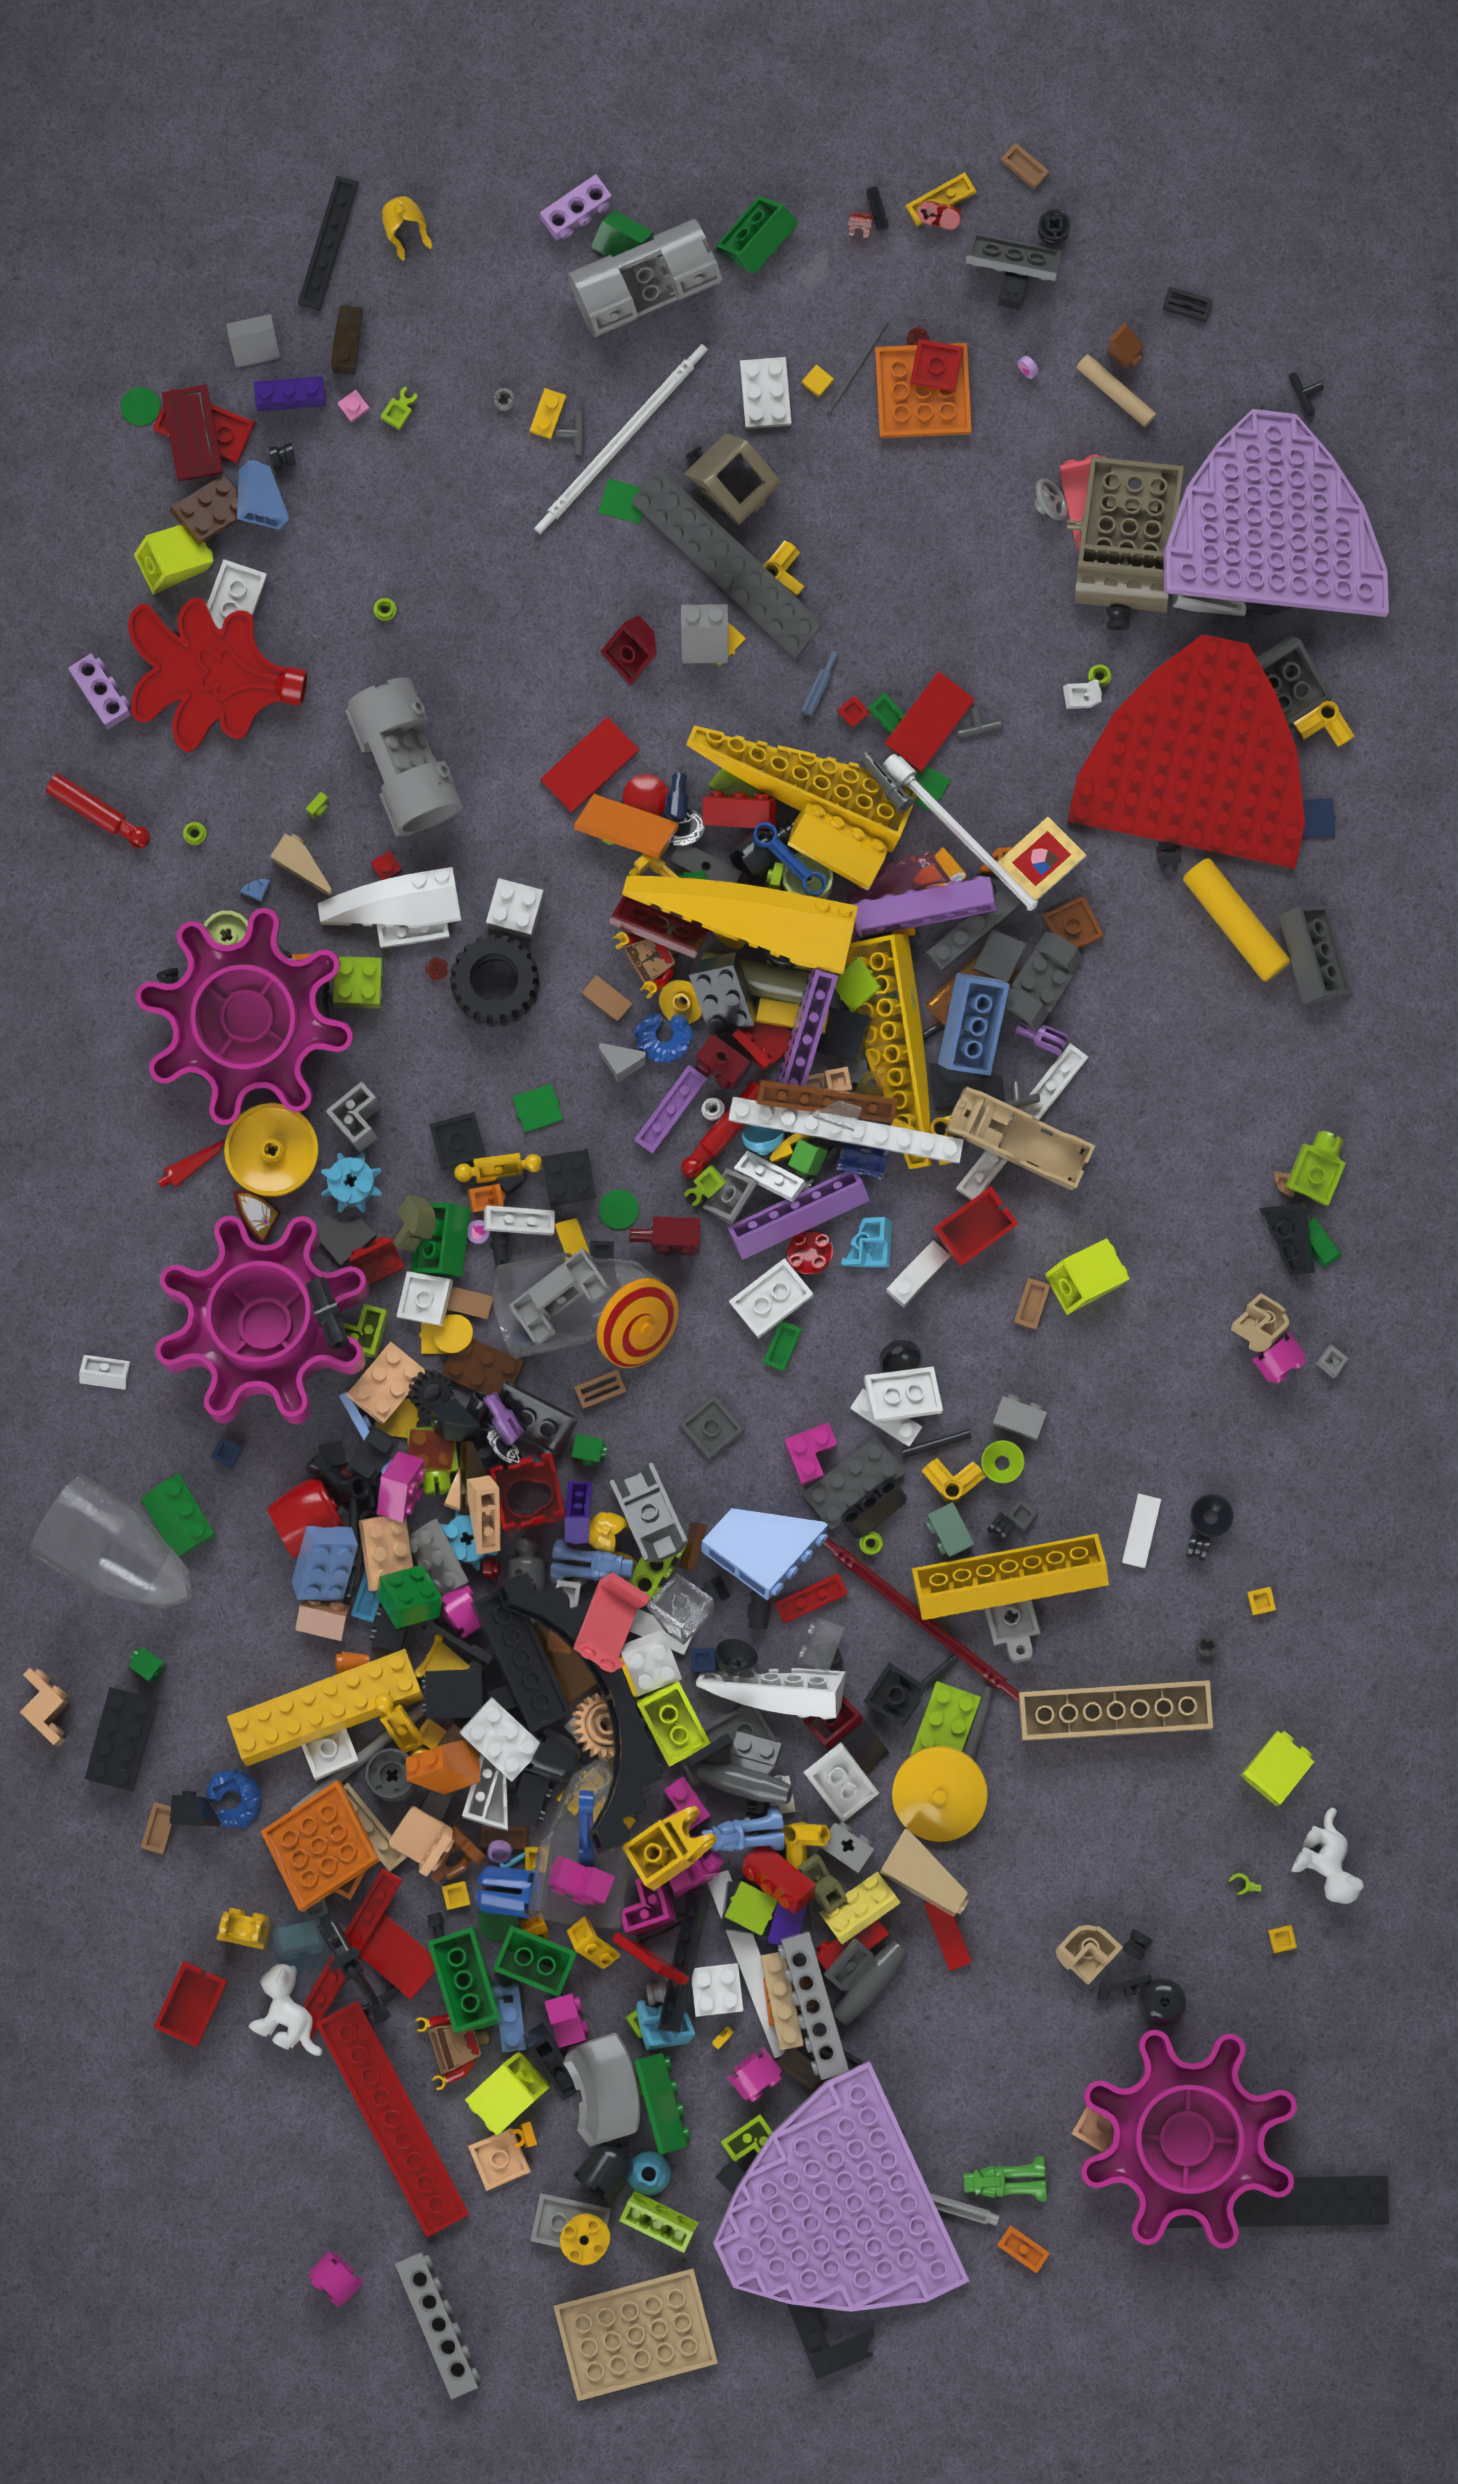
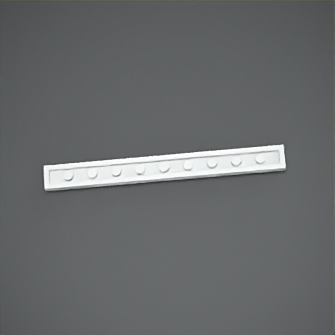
(865, 1132)

